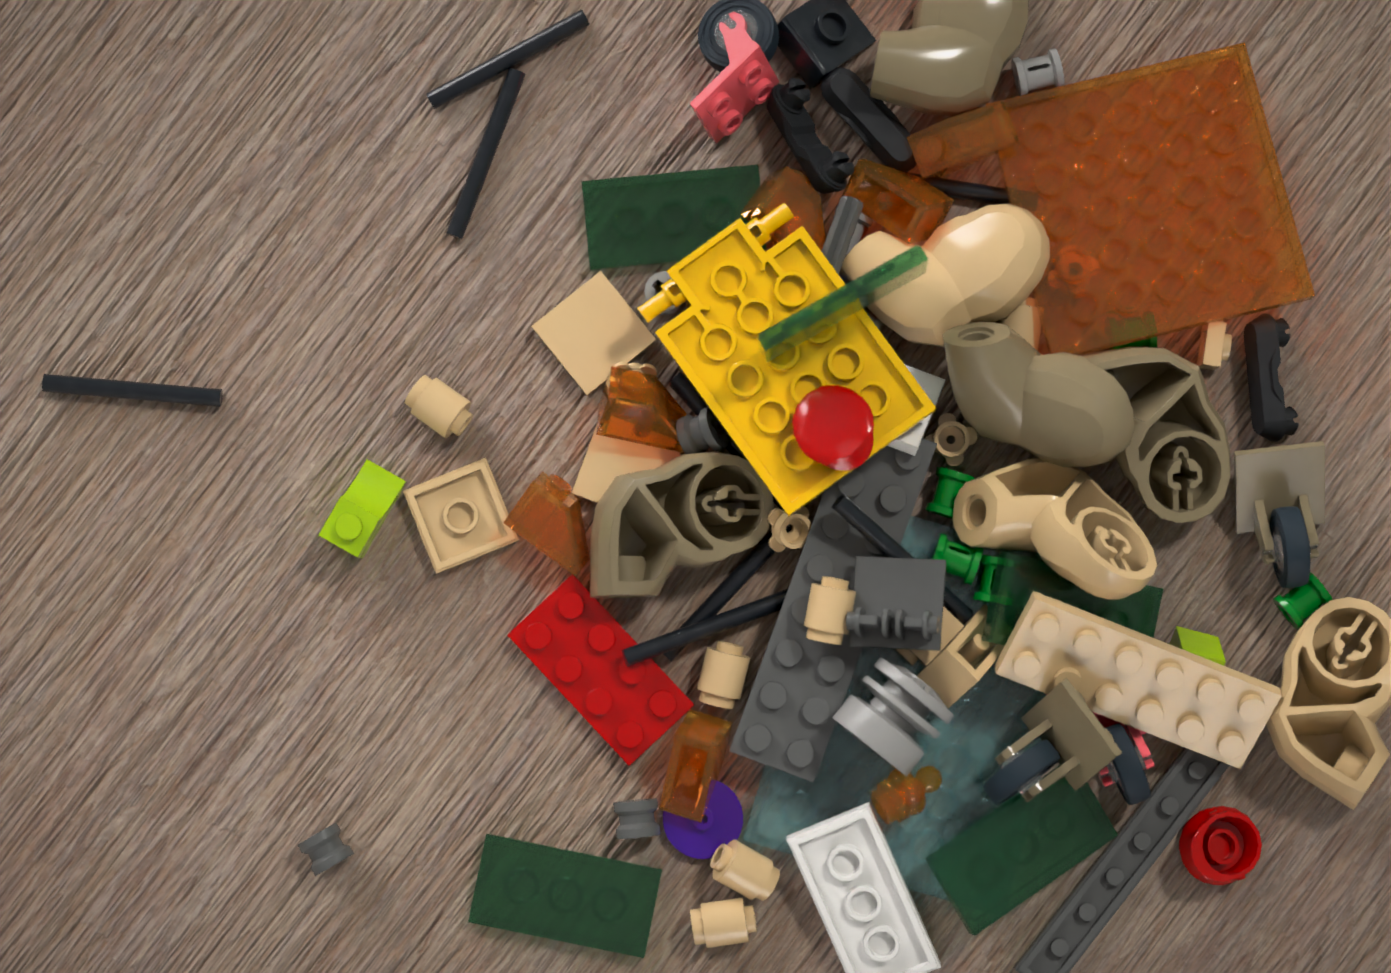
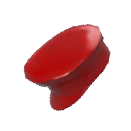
(834, 427)
(1220, 845)

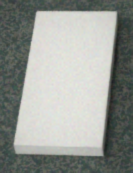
(862, 895)

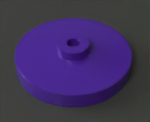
(720, 825)

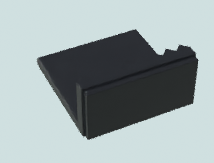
(822, 38)

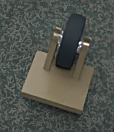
(1281, 500)
(1068, 736)

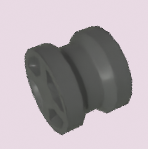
(701, 433)
(636, 818)
(325, 849)

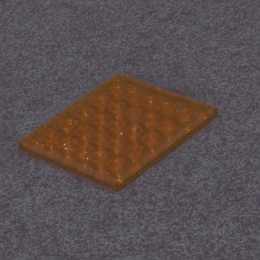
(1154, 201)

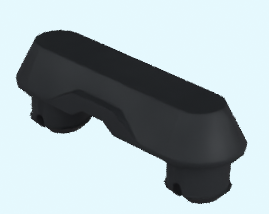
(868, 118)
(823, 169)
(1266, 394)

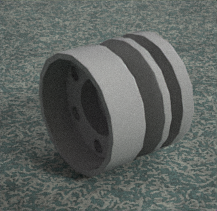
(894, 715)

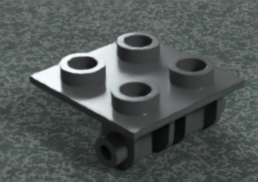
(897, 603)

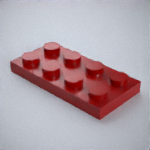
(582, 656)

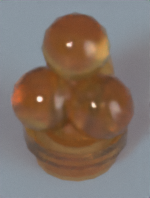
(904, 795)

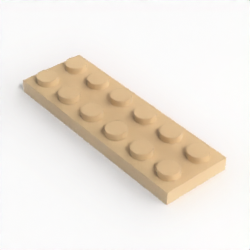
(1138, 680)

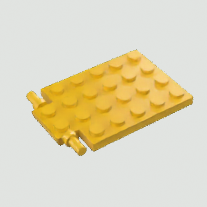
(742, 292)

